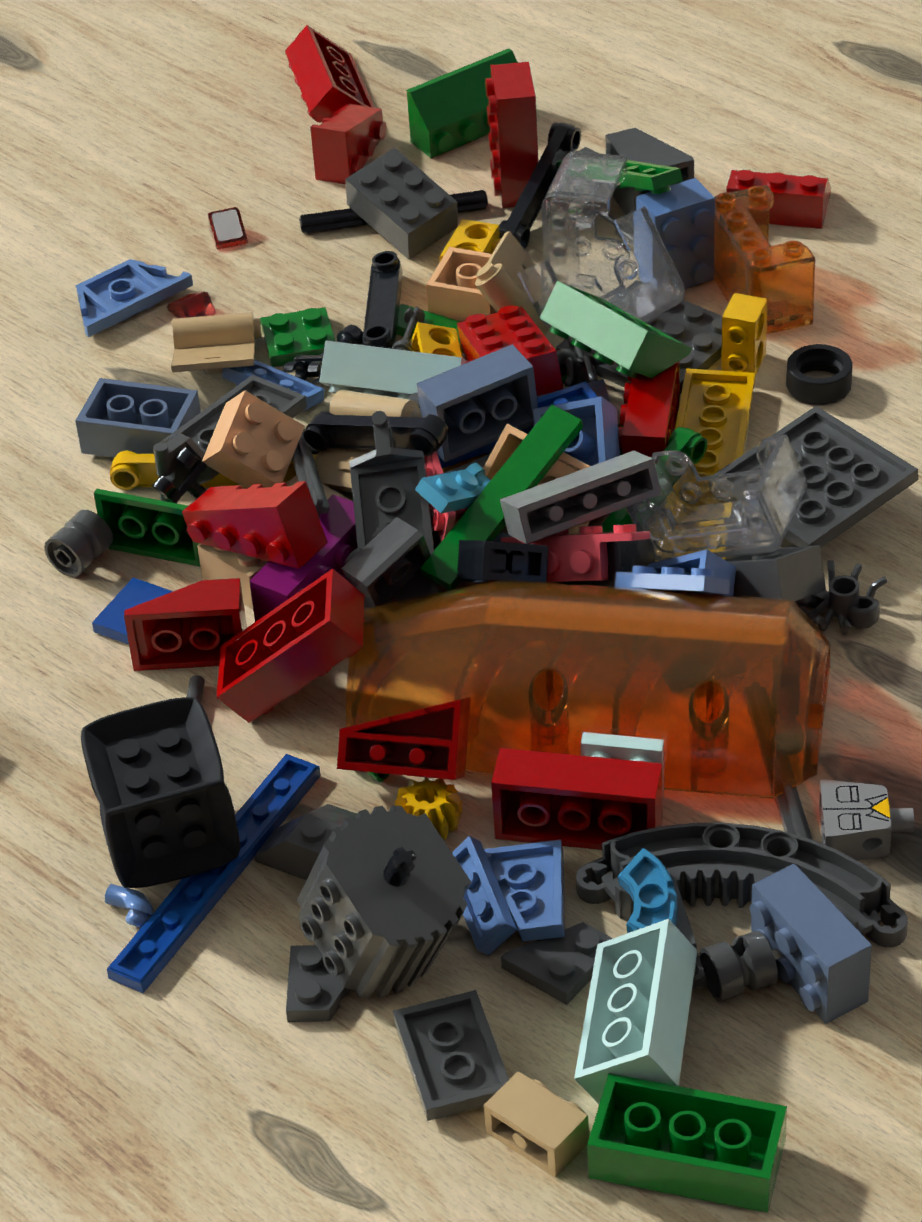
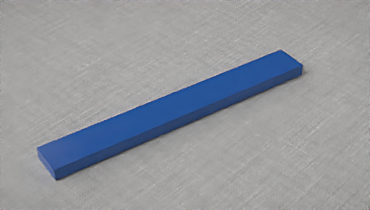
(198, 894)

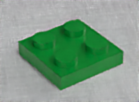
(296, 334)

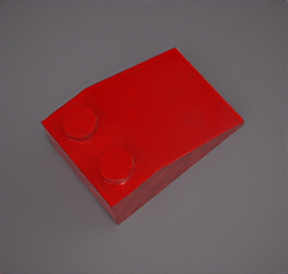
(185, 625)

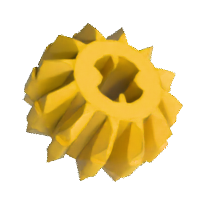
(434, 799)

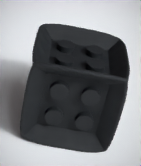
(161, 792)

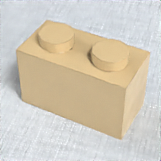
(537, 1123)

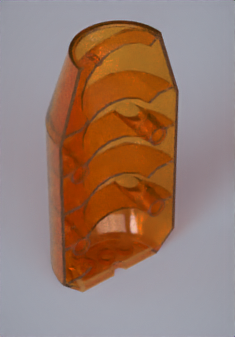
(715, 676)

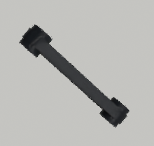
(561, 140)
(383, 300)
(357, 432)

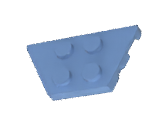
(125, 292)

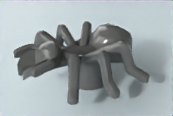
(578, 366)
(845, 602)

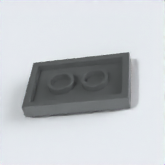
(450, 1054)

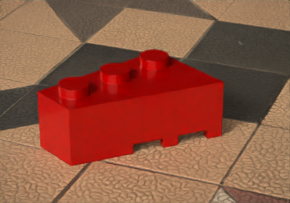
(346, 141)
(413, 743)

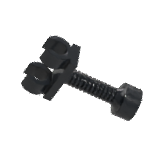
(311, 365)
(189, 484)

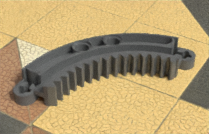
(730, 857)

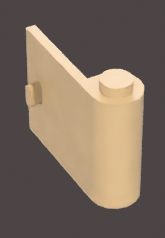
(500, 281)
(215, 342)
(334, 462)

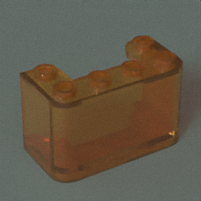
(754, 268)

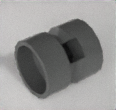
(78, 543)
(742, 964)

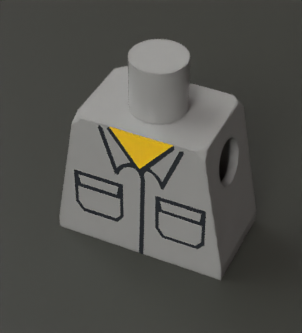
(859, 820)

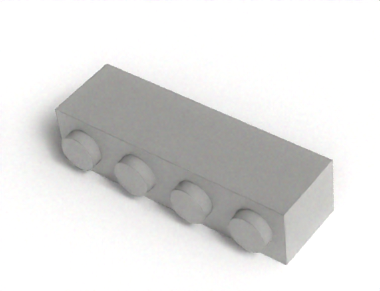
(580, 496)

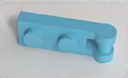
(453, 489)

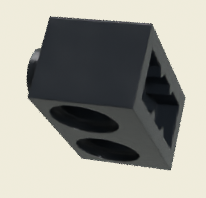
(501, 561)

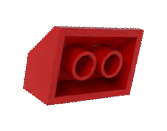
(797, 199)

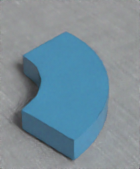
(650, 891)

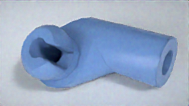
(130, 899)

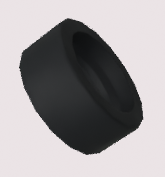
(820, 358)

